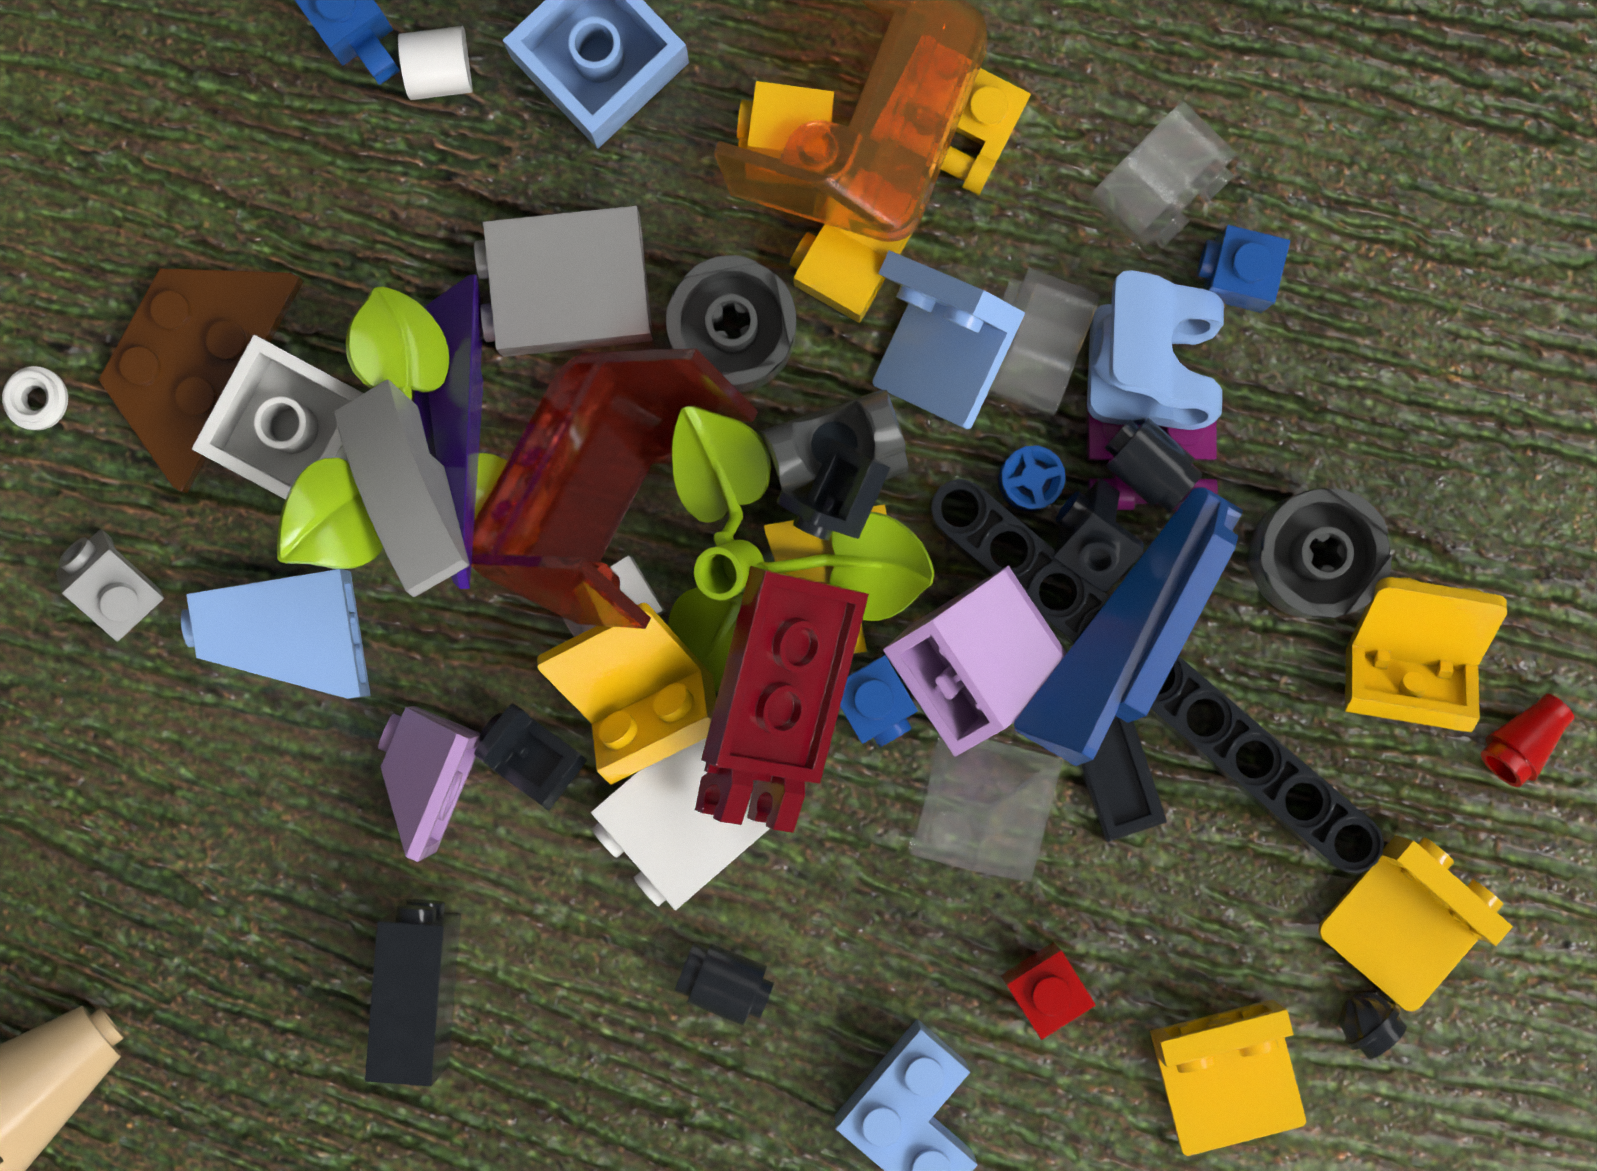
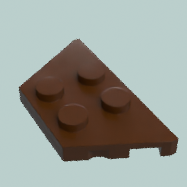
(185, 351)

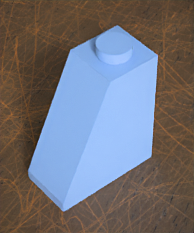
(284, 630)

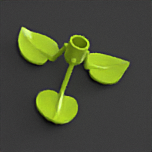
(728, 465)
(324, 511)

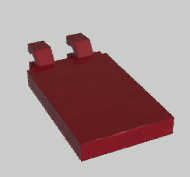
(778, 697)

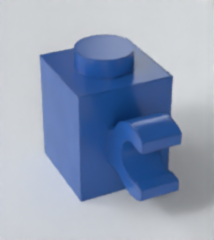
(353, 30)

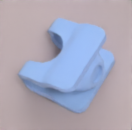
(1133, 357)

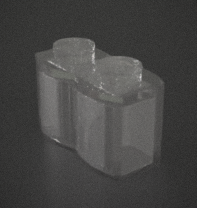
(1163, 177)
(1045, 342)

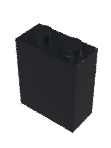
(413, 994)

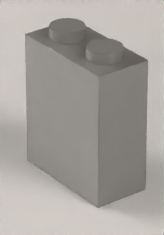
(565, 281)

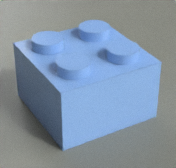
(597, 59)

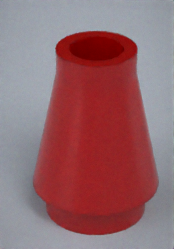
(1526, 742)

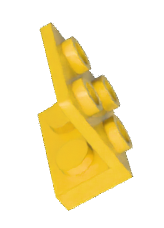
(635, 690)
(1229, 1077)

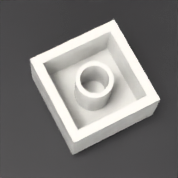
(274, 418)

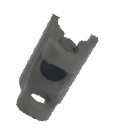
(862, 423)

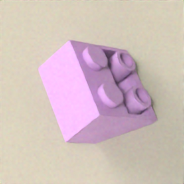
(977, 660)

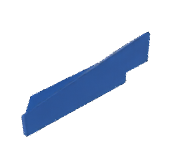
(1136, 634)

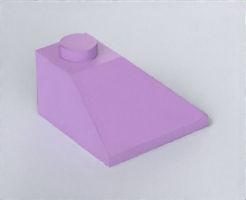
(425, 775)

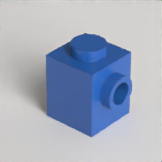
(1243, 267)
(877, 703)

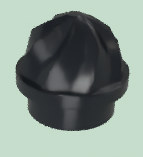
(1371, 1023)

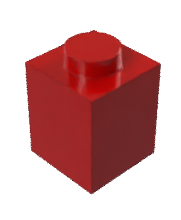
(1048, 990)

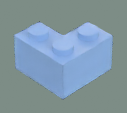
(896, 1105)

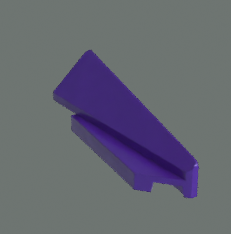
(454, 410)

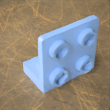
(944, 342)

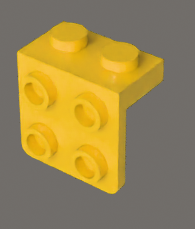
(1421, 653)
(1411, 921)

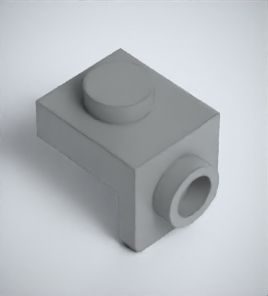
(106, 585)

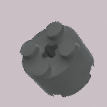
(755, 295)
(1356, 552)

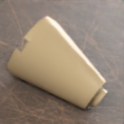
(47, 1079)

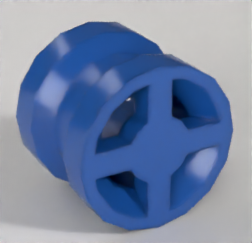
(1039, 465)

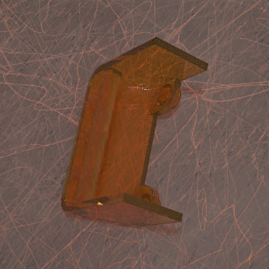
(887, 160)

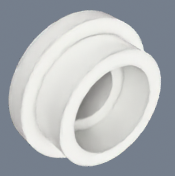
(16, 398)

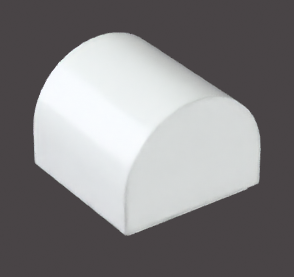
(435, 62)

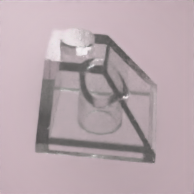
(985, 808)

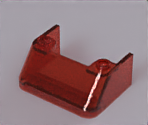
(580, 472)

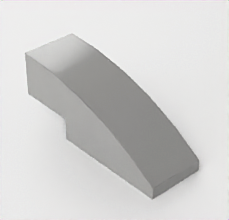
(402, 487)

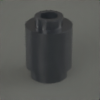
(1152, 463)
(724, 983)

